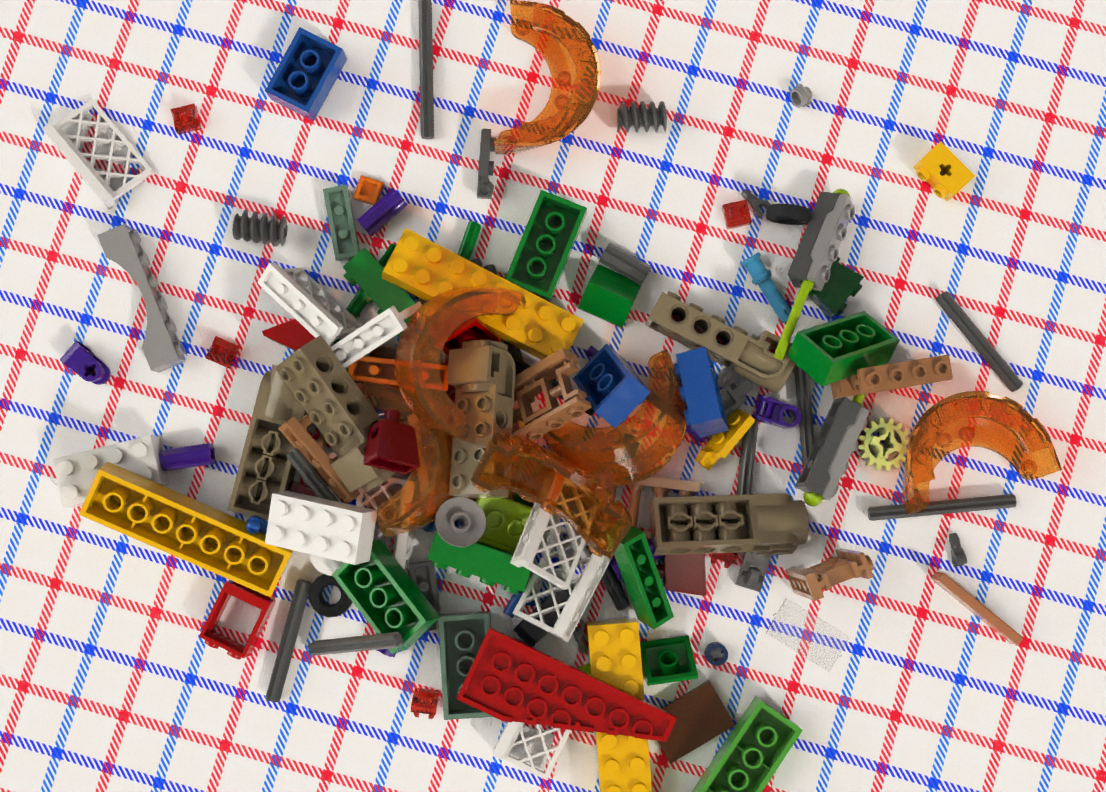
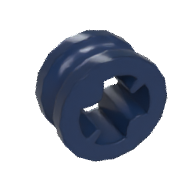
(718, 661)

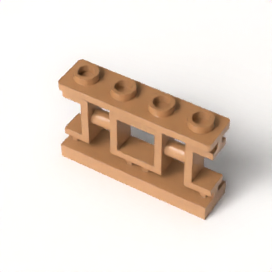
(894, 376)
(537, 380)
(847, 565)

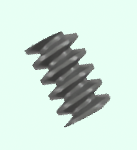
(641, 116)
(260, 229)

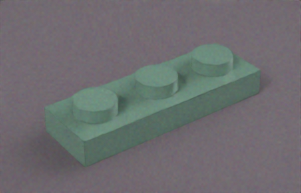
(341, 222)

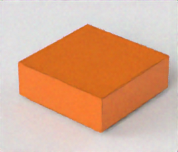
(368, 190)

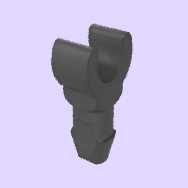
(754, 202)
(957, 553)
(579, 638)

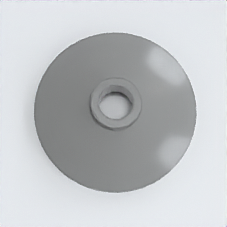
(461, 510)

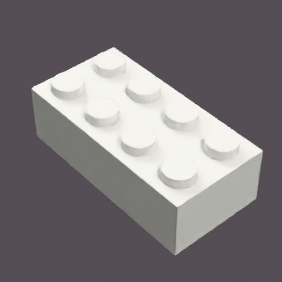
(77, 471)
(321, 527)

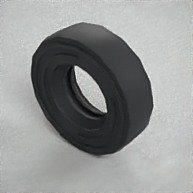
(788, 214)
(320, 605)

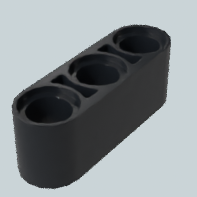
(532, 634)

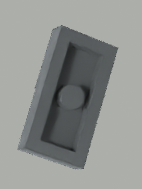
(752, 571)

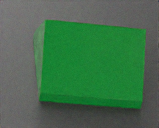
(609, 296)
(668, 660)

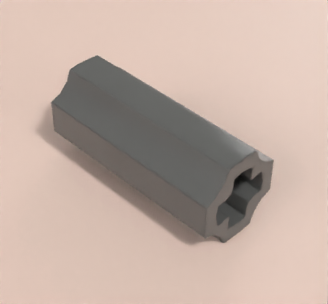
(625, 264)

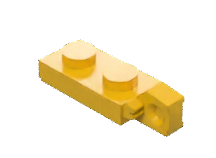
(724, 442)

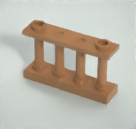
(312, 450)
(661, 487)

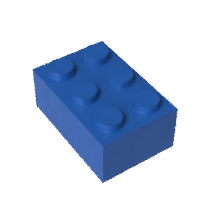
(306, 74)
(611, 386)
(700, 392)

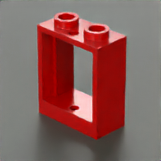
(247, 595)

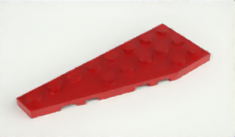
(535, 688)

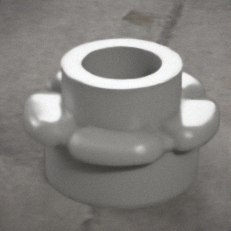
(801, 96)

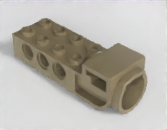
(741, 353)
(485, 392)
(336, 409)
(264, 461)
(728, 524)

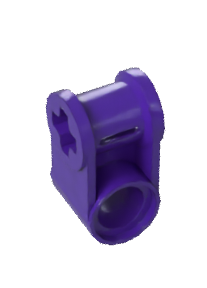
(83, 362)
(774, 412)

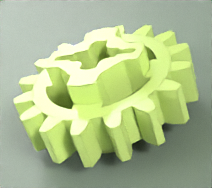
(880, 454)

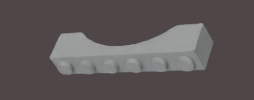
(160, 342)

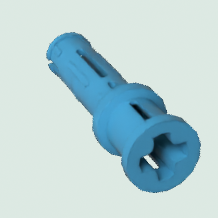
(762, 278)

